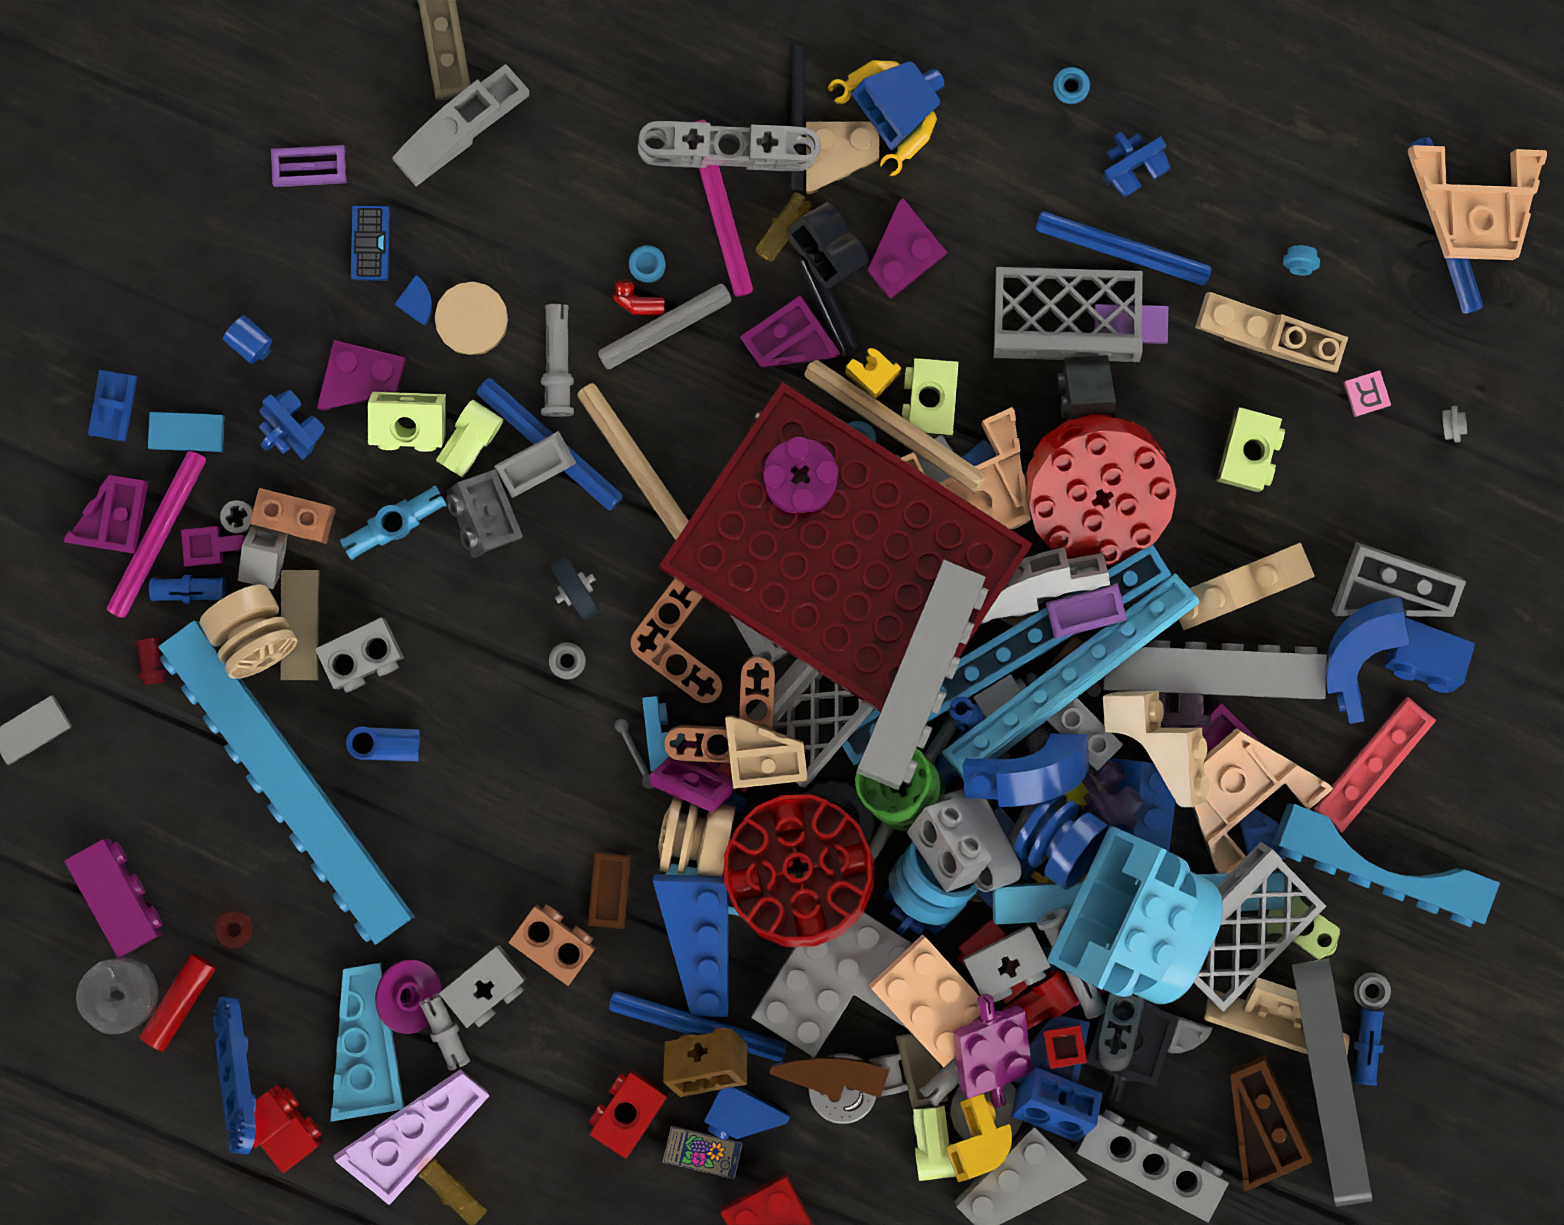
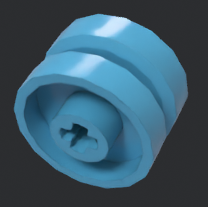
(921, 894)

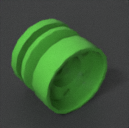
(900, 811)

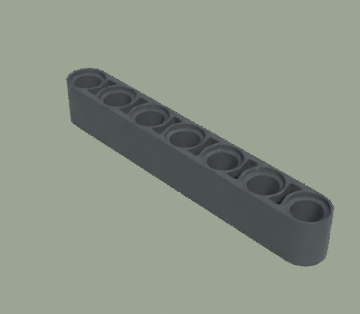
(1332, 1082)

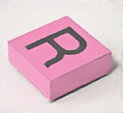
(1367, 393)

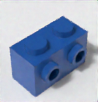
(1431, 658)

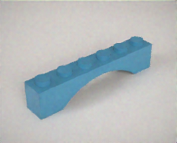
(1315, 837)

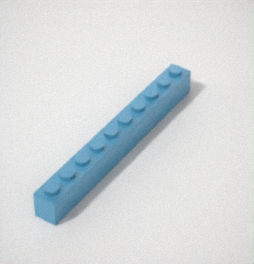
(1021, 645)
(287, 784)

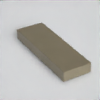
(444, 47)
(301, 611)

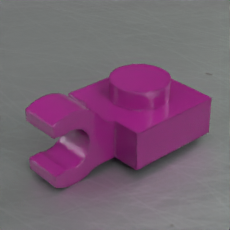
(207, 546)

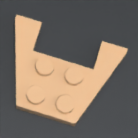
(1477, 218)
(1004, 484)
(1240, 779)

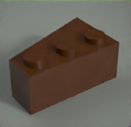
(1266, 1126)

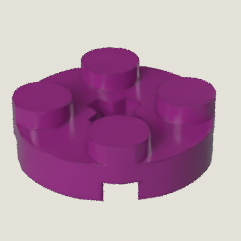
(799, 454)

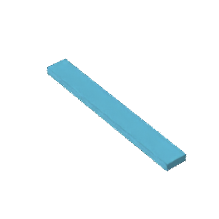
(1074, 674)
(1030, 901)

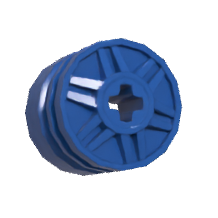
(1056, 836)

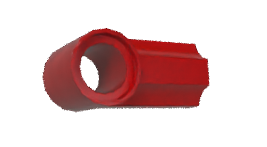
(1046, 998)

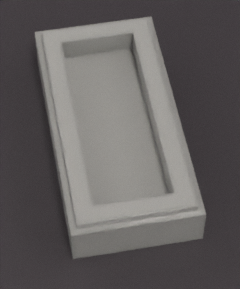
(535, 464)
(32, 729)

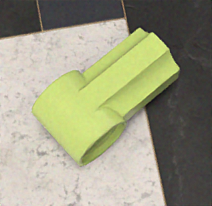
(473, 431)
(932, 1141)

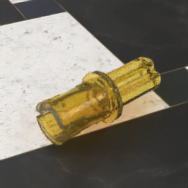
(777, 234)

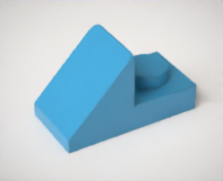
(656, 716)

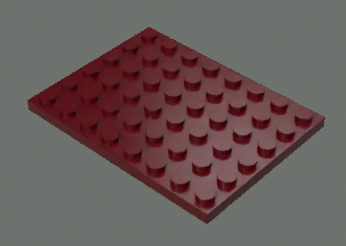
(843, 579)

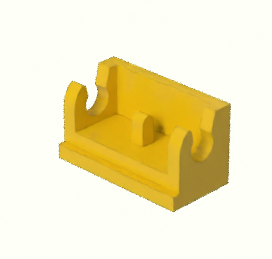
(876, 375)

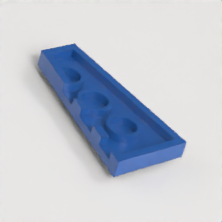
(698, 932)

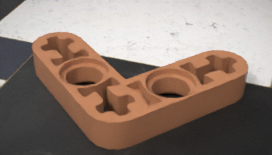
(666, 647)
(708, 731)

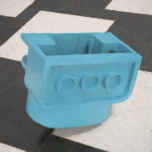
(1139, 922)

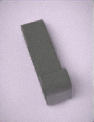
(1126, 1029)

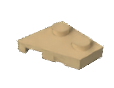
(842, 151)
(763, 755)

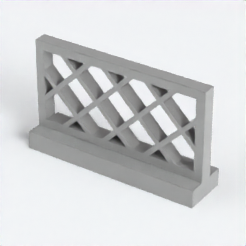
(1060, 344)
(793, 689)
(1234, 890)

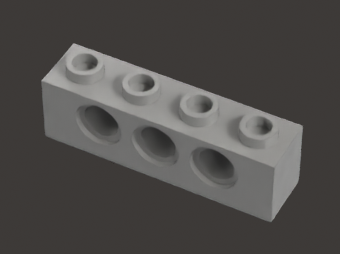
(1198, 1200)

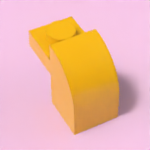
(987, 1145)

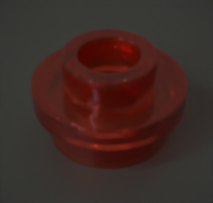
(225, 937)

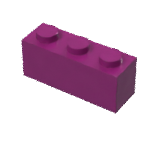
(114, 896)

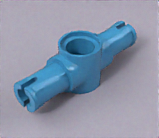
(375, 530)

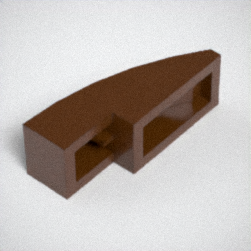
(831, 1074)

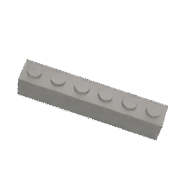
(1222, 671)
(921, 675)

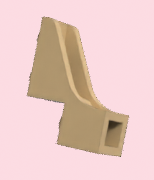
(1248, 584)
(1174, 751)

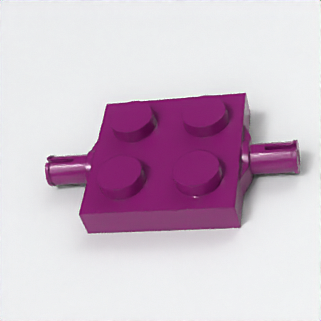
(992, 1051)

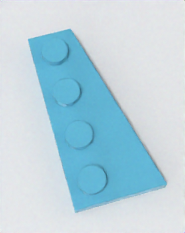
(366, 1054)

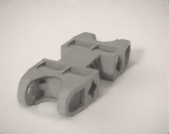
(749, 140)

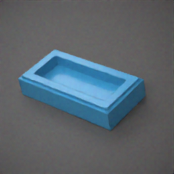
(186, 432)

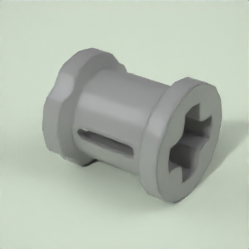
(894, 1082)

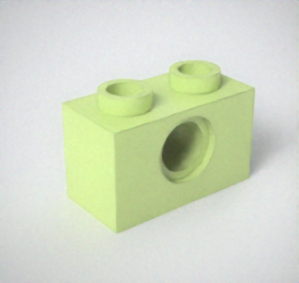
(943, 379)
(424, 409)
(1234, 466)

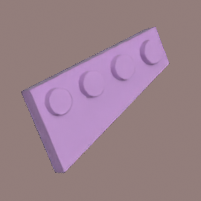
(405, 1142)

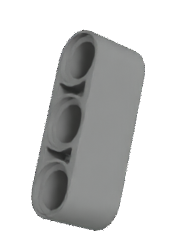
(1004, 866)

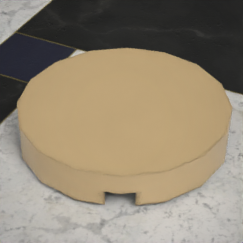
(471, 318)

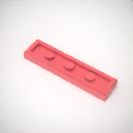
(1374, 763)

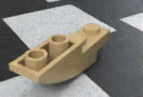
(1271, 333)

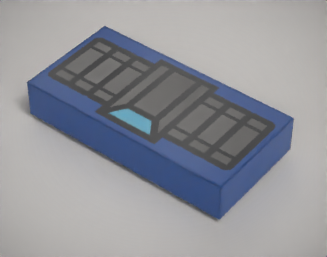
(370, 243)

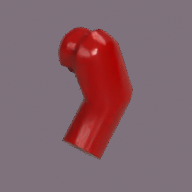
(633, 303)

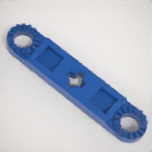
(234, 1075)

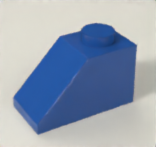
(742, 1114)

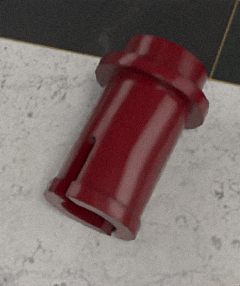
(150, 662)

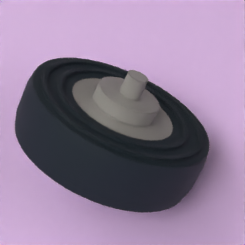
(575, 588)

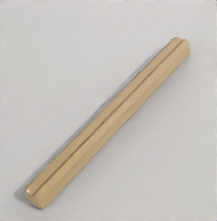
(895, 425)
(633, 459)

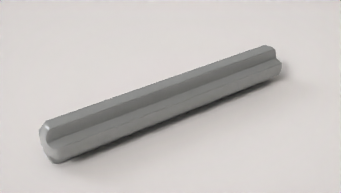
(664, 326)

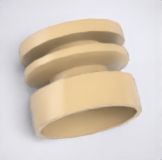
(248, 631)
(695, 838)

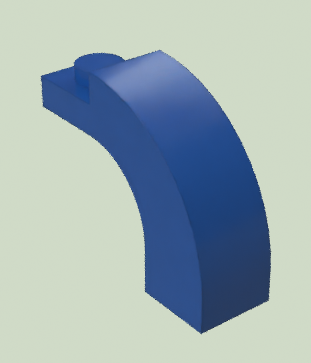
(1359, 637)
(1029, 779)

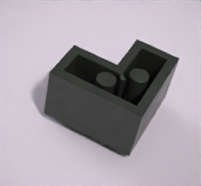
(1086, 387)

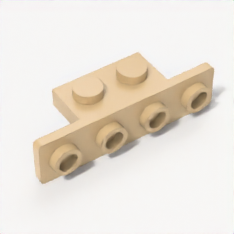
(1267, 1013)

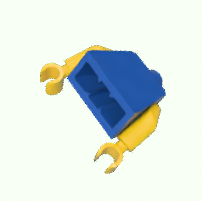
(896, 102)

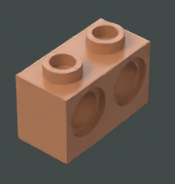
(293, 516)
(547, 952)

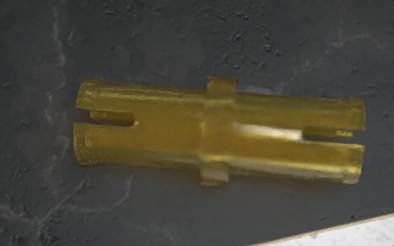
(452, 1192)

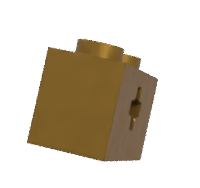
(705, 1062)

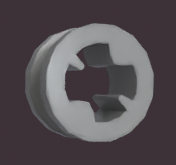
(227, 512)

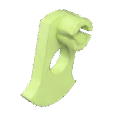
(1321, 929)

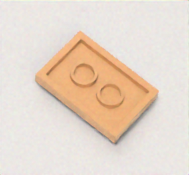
(927, 997)

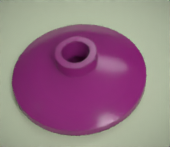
(418, 982)

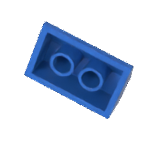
(1157, 810)

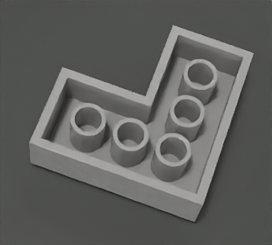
(822, 980)

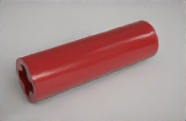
(177, 1002)

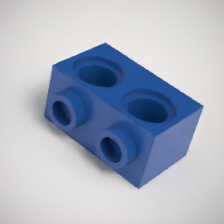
(1056, 1105)

